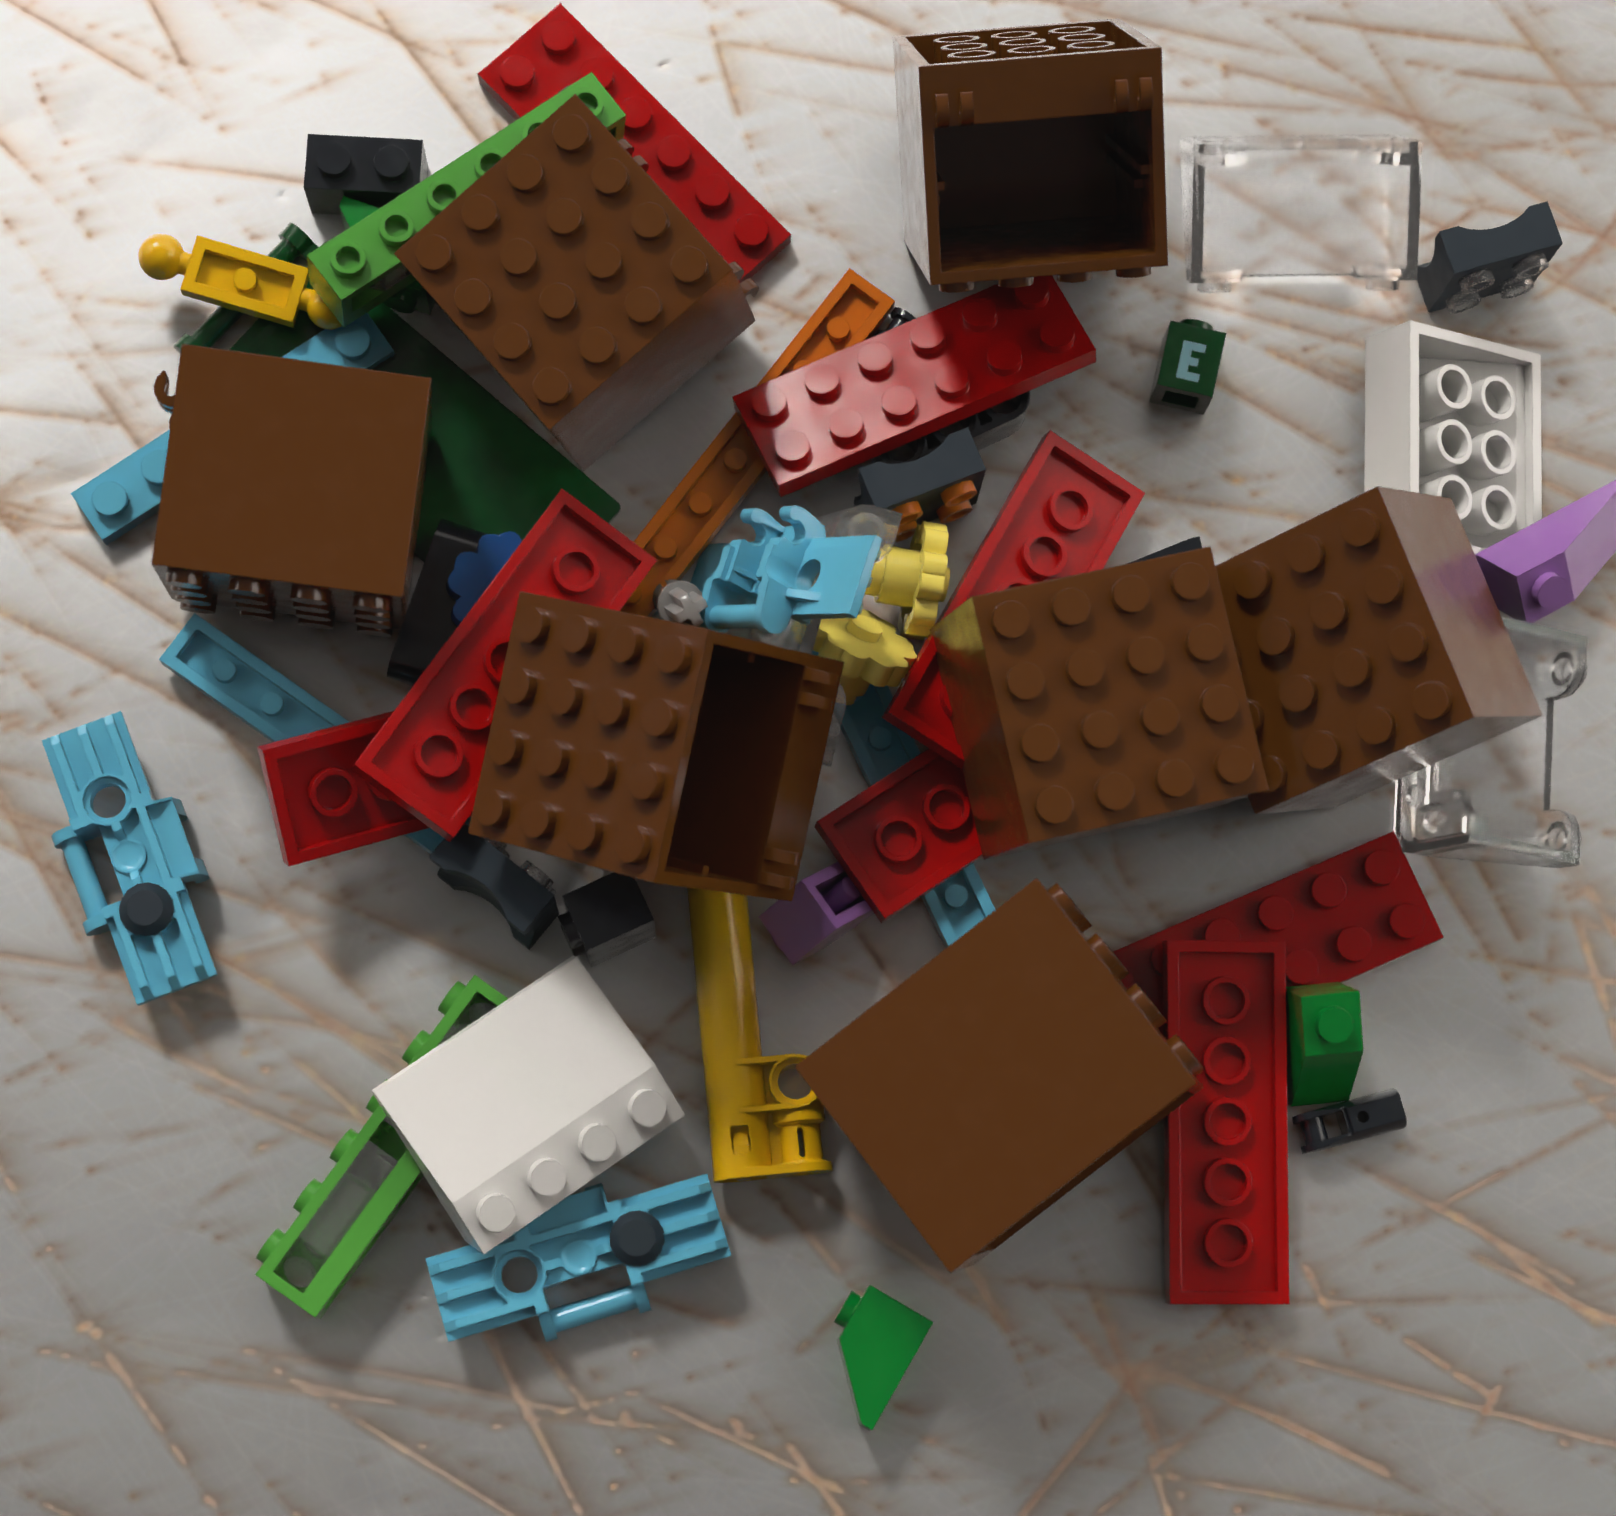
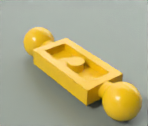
(236, 279)

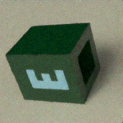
(1187, 366)

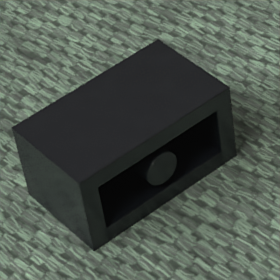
(361, 169)
(606, 918)

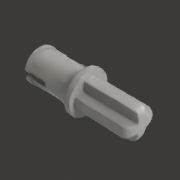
(679, 602)

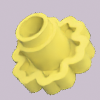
(914, 579)
(868, 650)

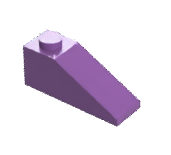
(1552, 558)

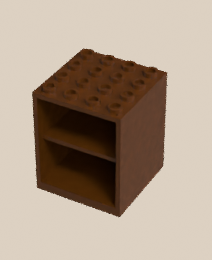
(1001, 1074)

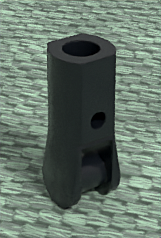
(1357, 1120)

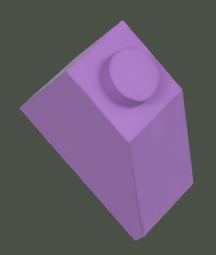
(820, 913)

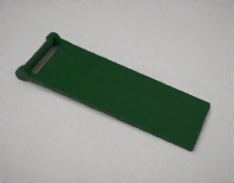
(481, 458)

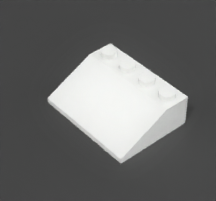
(1456, 424)
(527, 1104)

